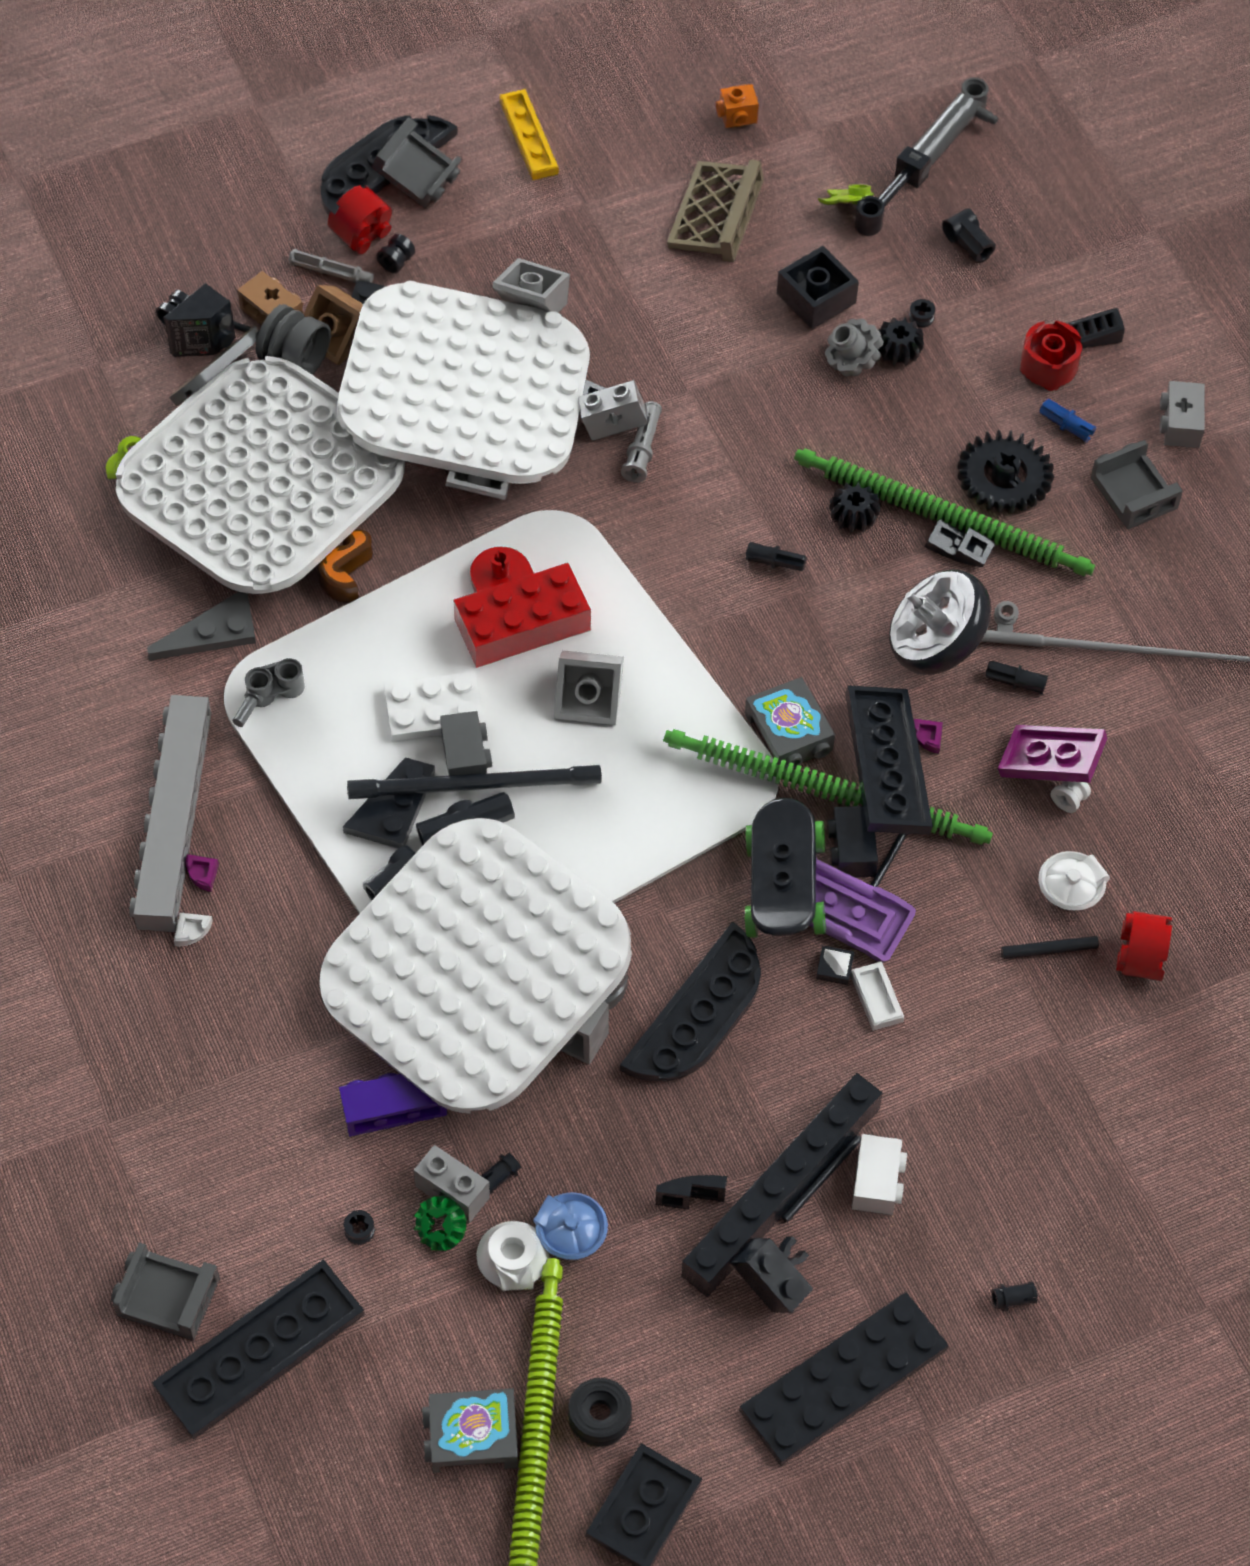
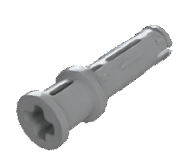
(640, 451)

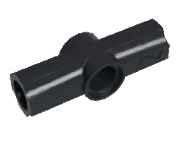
(495, 807)

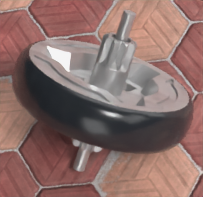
(950, 631)

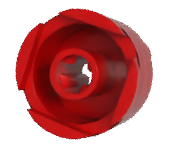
(360, 218)
(1051, 354)
(1145, 946)

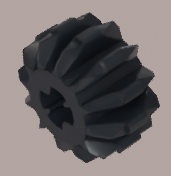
(901, 341)
(854, 507)

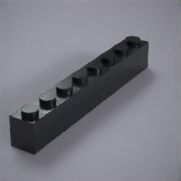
(782, 1183)

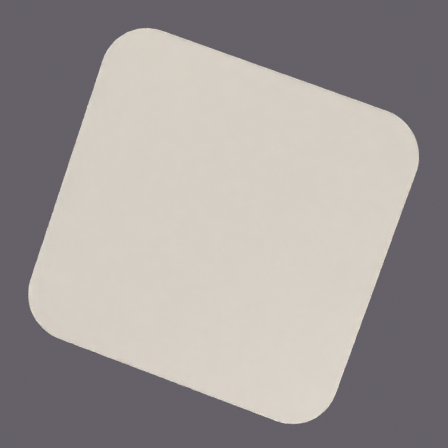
(618, 835)

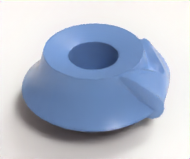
(571, 1225)

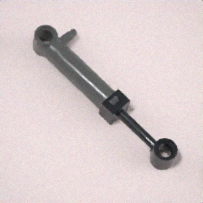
(916, 161)

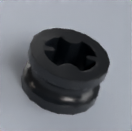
(922, 320)
(355, 1217)

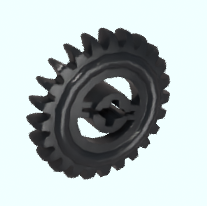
(1004, 459)

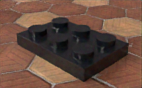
(644, 1507)

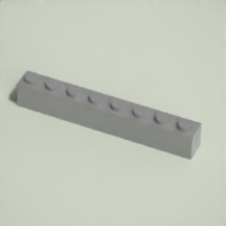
(172, 814)

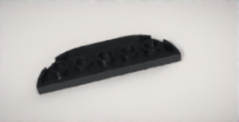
(355, 163)
(699, 1012)

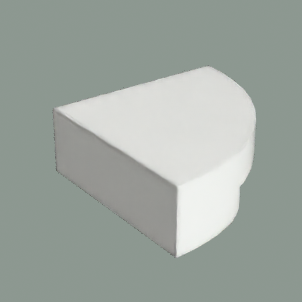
(191, 928)

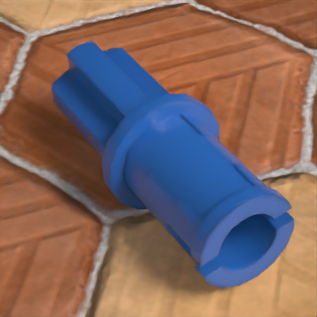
(1067, 420)

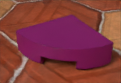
(929, 734)
(202, 871)

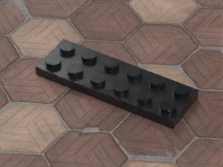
(888, 760)
(258, 1349)
(843, 1378)

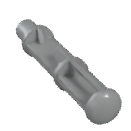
(329, 267)

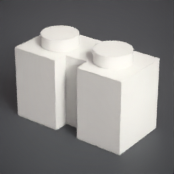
(877, 1174)

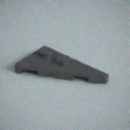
(217, 628)

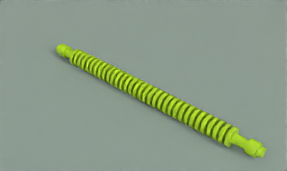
(537, 1419)

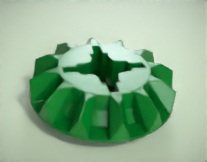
(454, 1223)

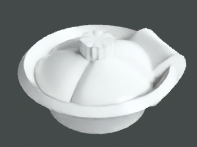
(1073, 880)
(511, 1255)

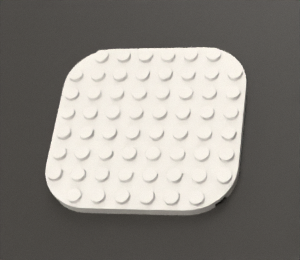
(464, 382)
(254, 476)
(475, 965)

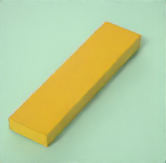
(528, 134)

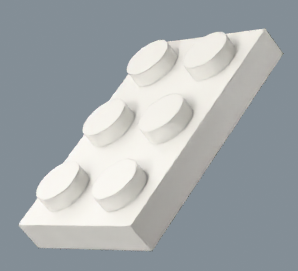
(418, 703)

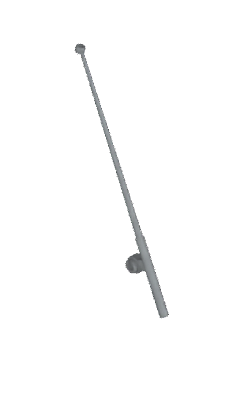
(1006, 636)

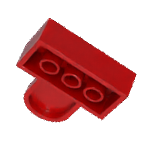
(517, 607)

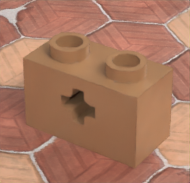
(264, 294)

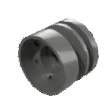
(294, 338)

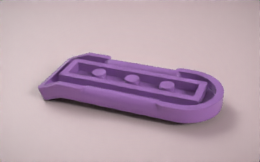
(860, 913)

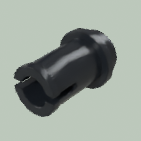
(501, 1171)
(1014, 1295)

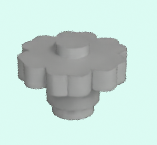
(853, 347)

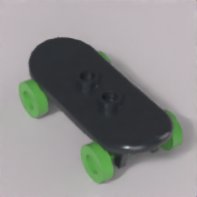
(784, 870)

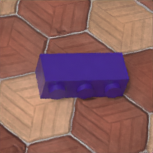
(385, 1104)

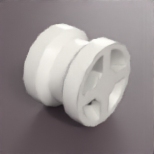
(1069, 794)

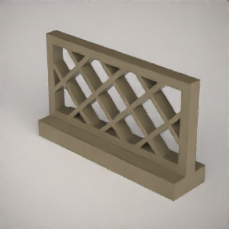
(736, 210)

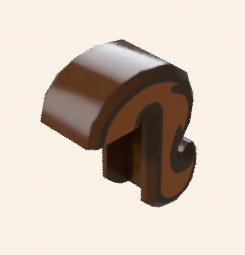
(341, 562)

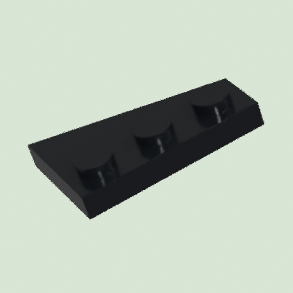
(391, 817)

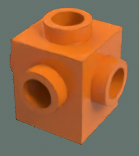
(738, 106)

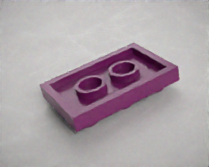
(1053, 753)

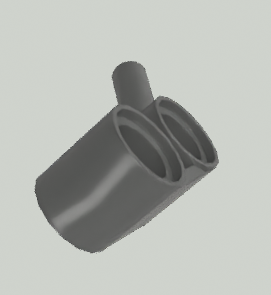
(275, 683)

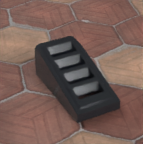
(1102, 320)

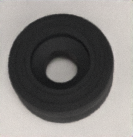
(600, 1392)

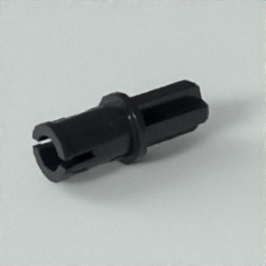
(775, 557)
(1016, 676)

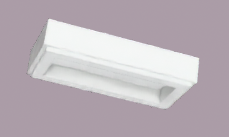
(877, 996)

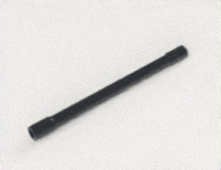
(374, 788)

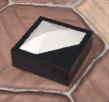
(835, 965)

